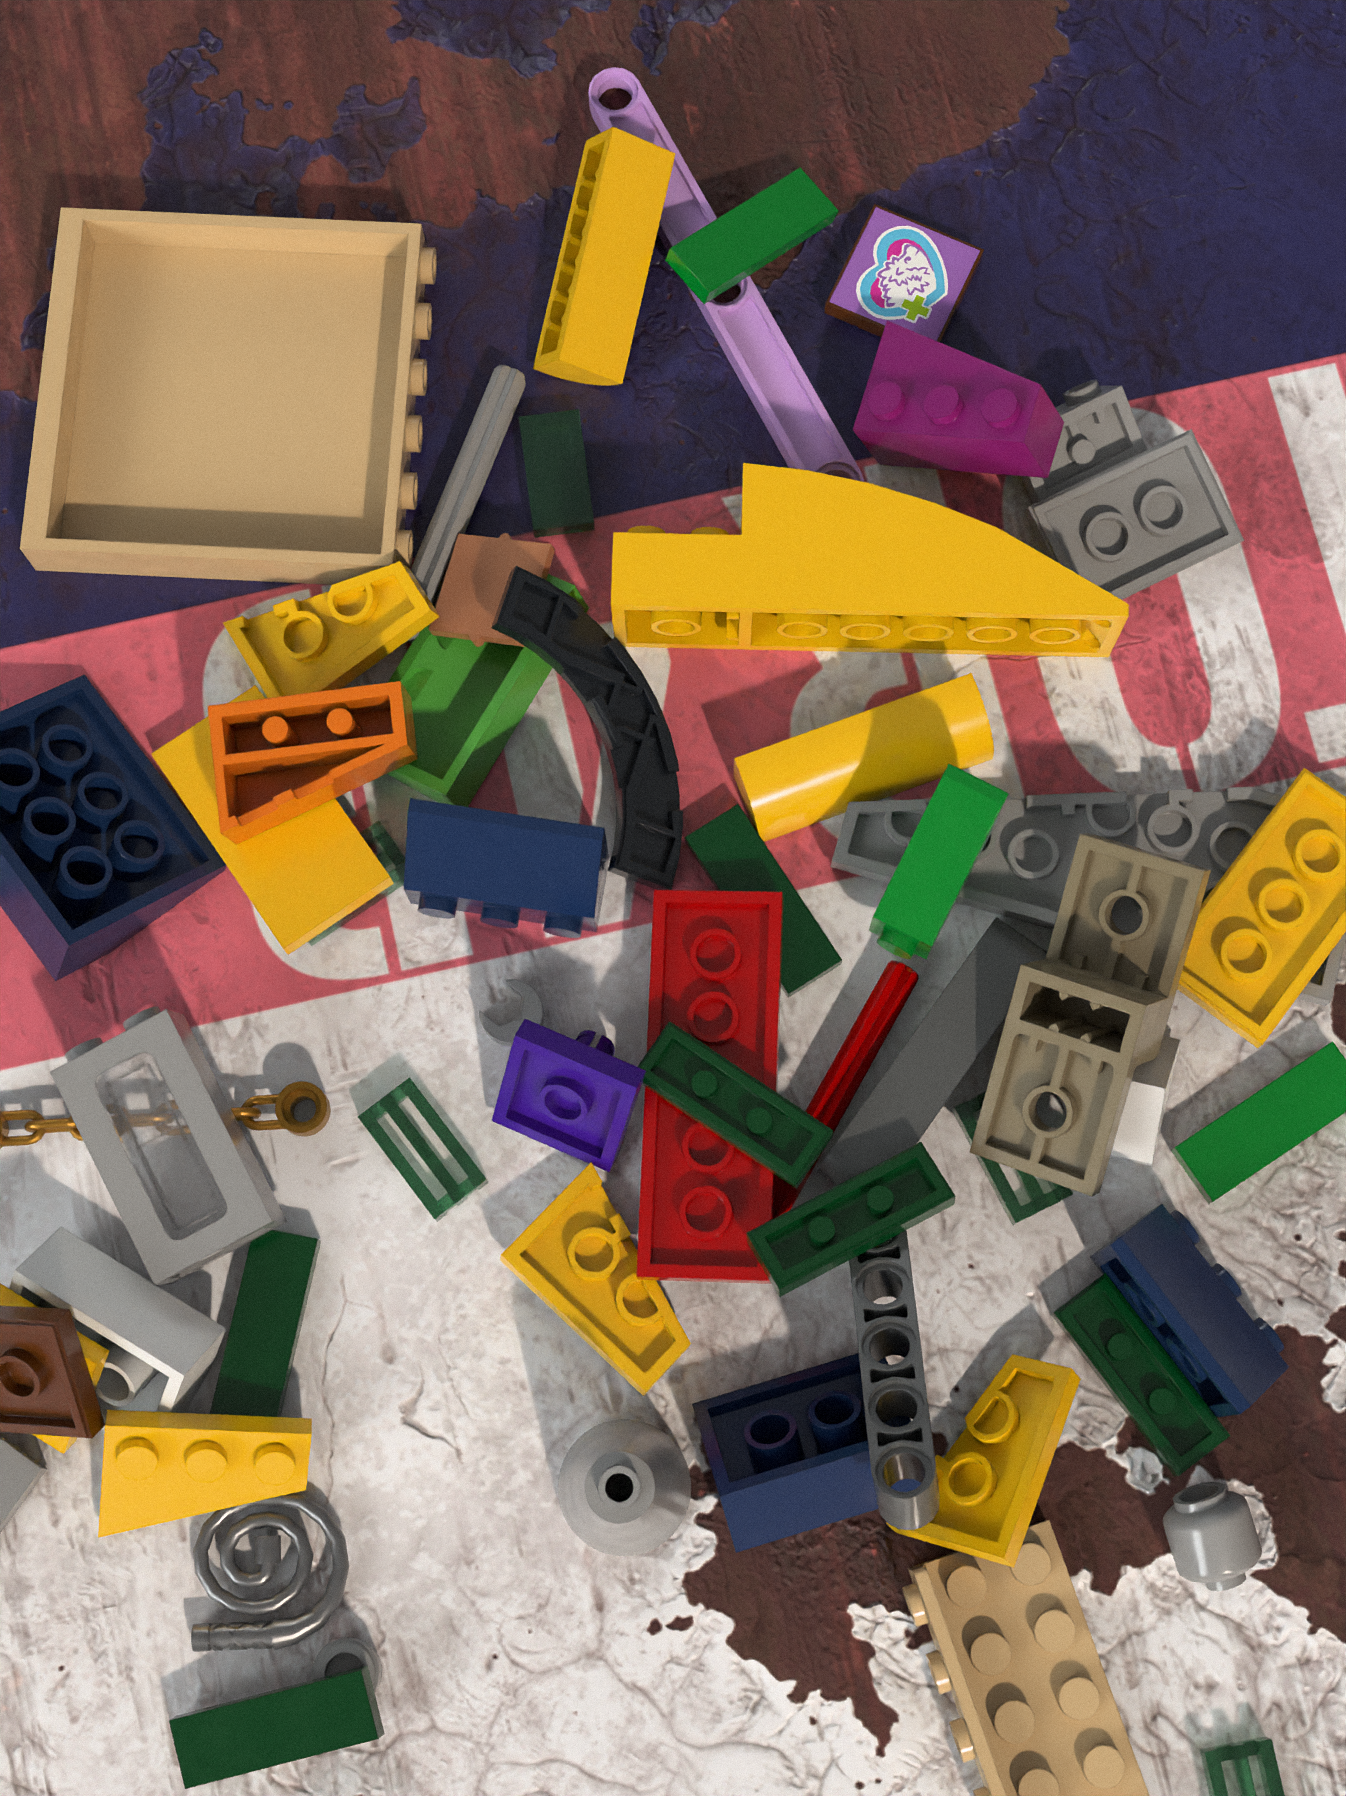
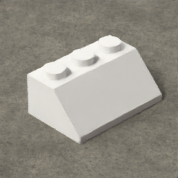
(153, 1339)

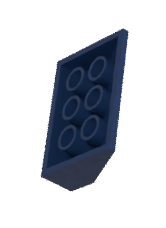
(88, 830)

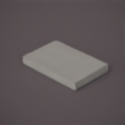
(1138, 519)

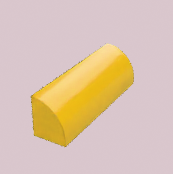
(604, 259)
(864, 757)

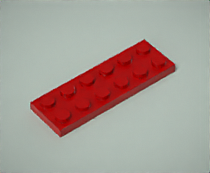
(721, 983)

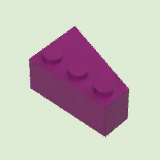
(953, 411)

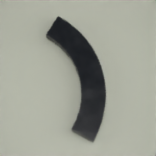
(624, 713)

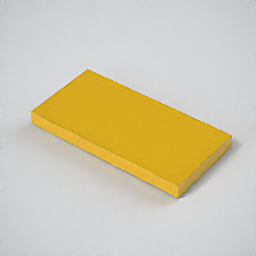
(295, 873)
(1272, 913)

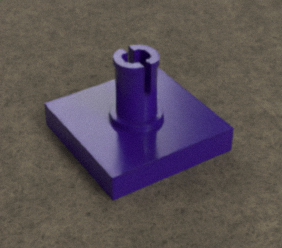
(568, 1093)

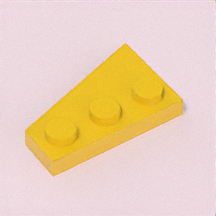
(334, 634)
(586, 1270)
(1000, 1461)
(195, 1464)

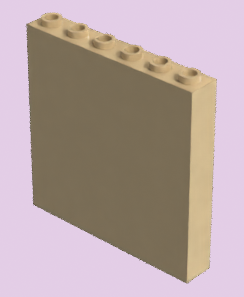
(229, 397)

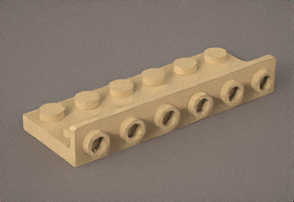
(1023, 1674)

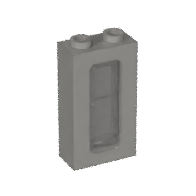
(167, 1145)

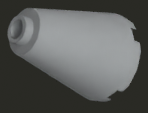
(658, 1495)

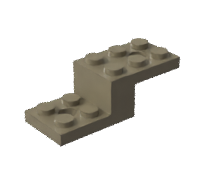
(1089, 1013)

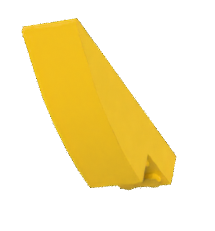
(852, 572)

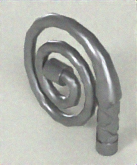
(267, 1552)

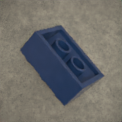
(505, 867)
(1193, 1311)
(792, 1452)

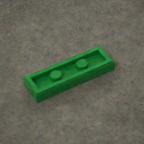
(751, 235)
(1266, 1124)

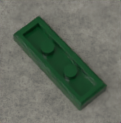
(740, 861)
(734, 1105)
(850, 1219)
(266, 1325)
(1140, 1375)
(276, 1727)

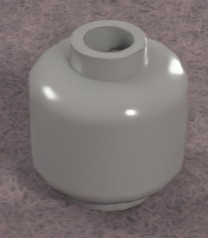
(1212, 1536)

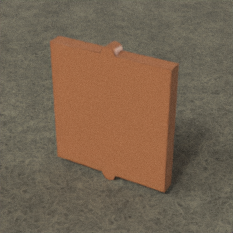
(477, 582)

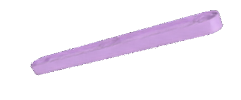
(745, 324)

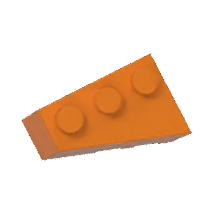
(304, 750)

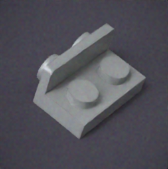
(1094, 437)

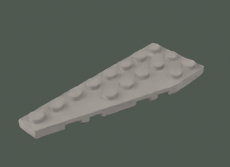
(1036, 838)

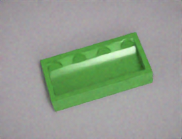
(465, 707)

